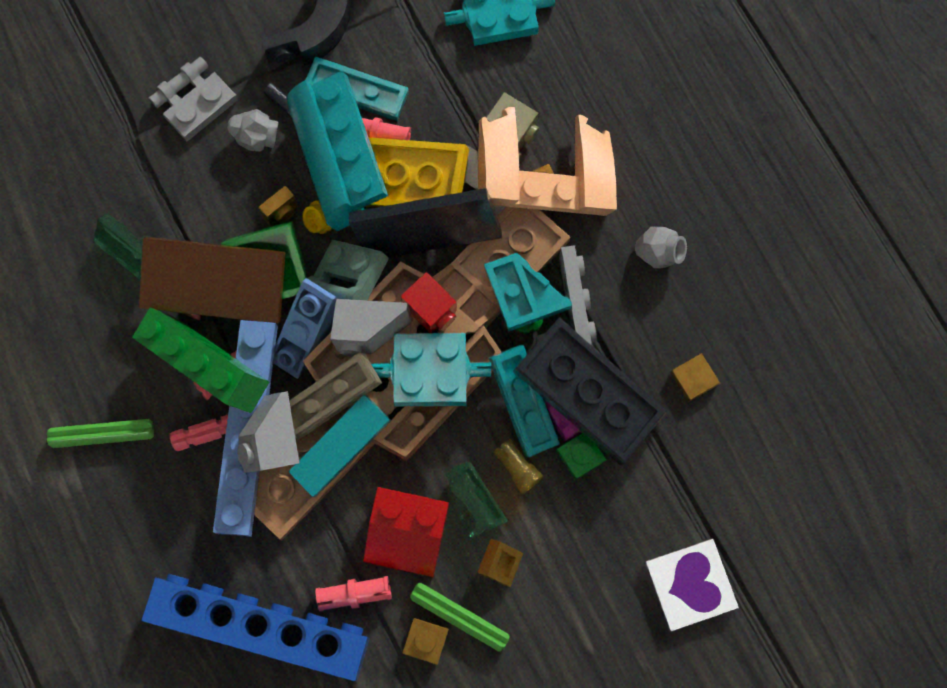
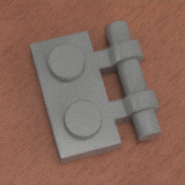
(197, 107)

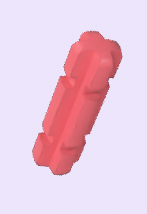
(198, 433)

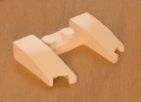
(587, 192)

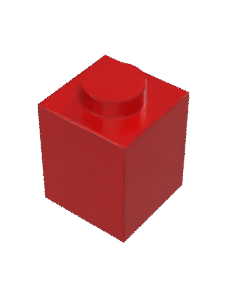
(430, 304)

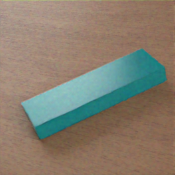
(369, 91)
(523, 404)
(340, 445)

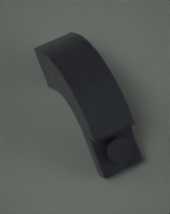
(313, 37)

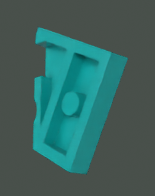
(522, 292)

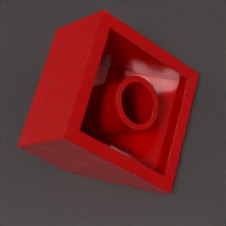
(405, 532)

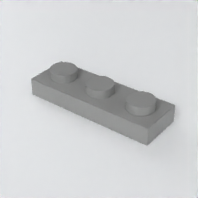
(572, 269)

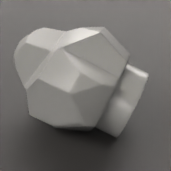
(253, 130)
(661, 247)

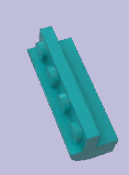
(336, 147)

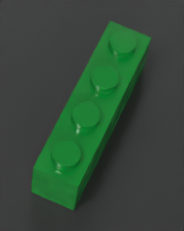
(201, 360)

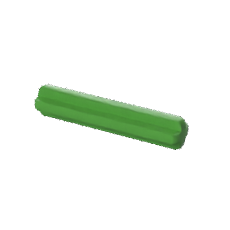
(100, 433)
(459, 617)

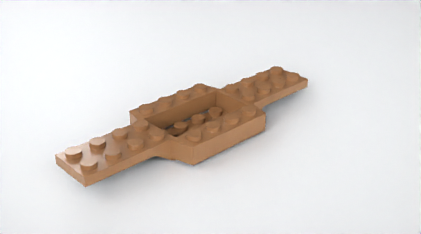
(531, 234)

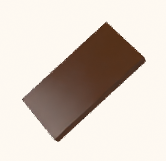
(212, 279)

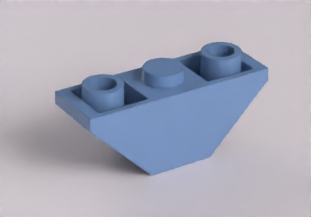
(305, 327)

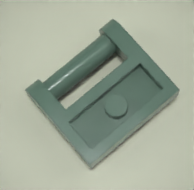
(352, 265)

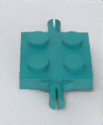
(498, 19)
(430, 369)

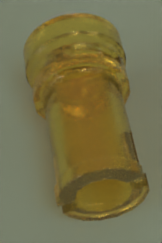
(523, 474)

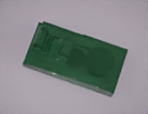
(119, 243)
(480, 504)

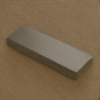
(332, 394)

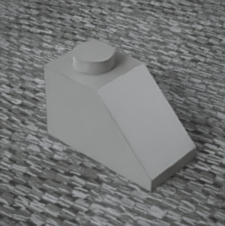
(366, 324)
(269, 436)

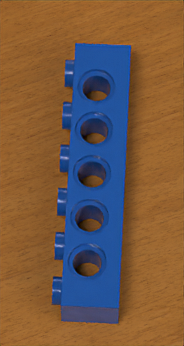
(164, 611)

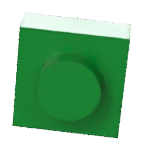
(581, 456)

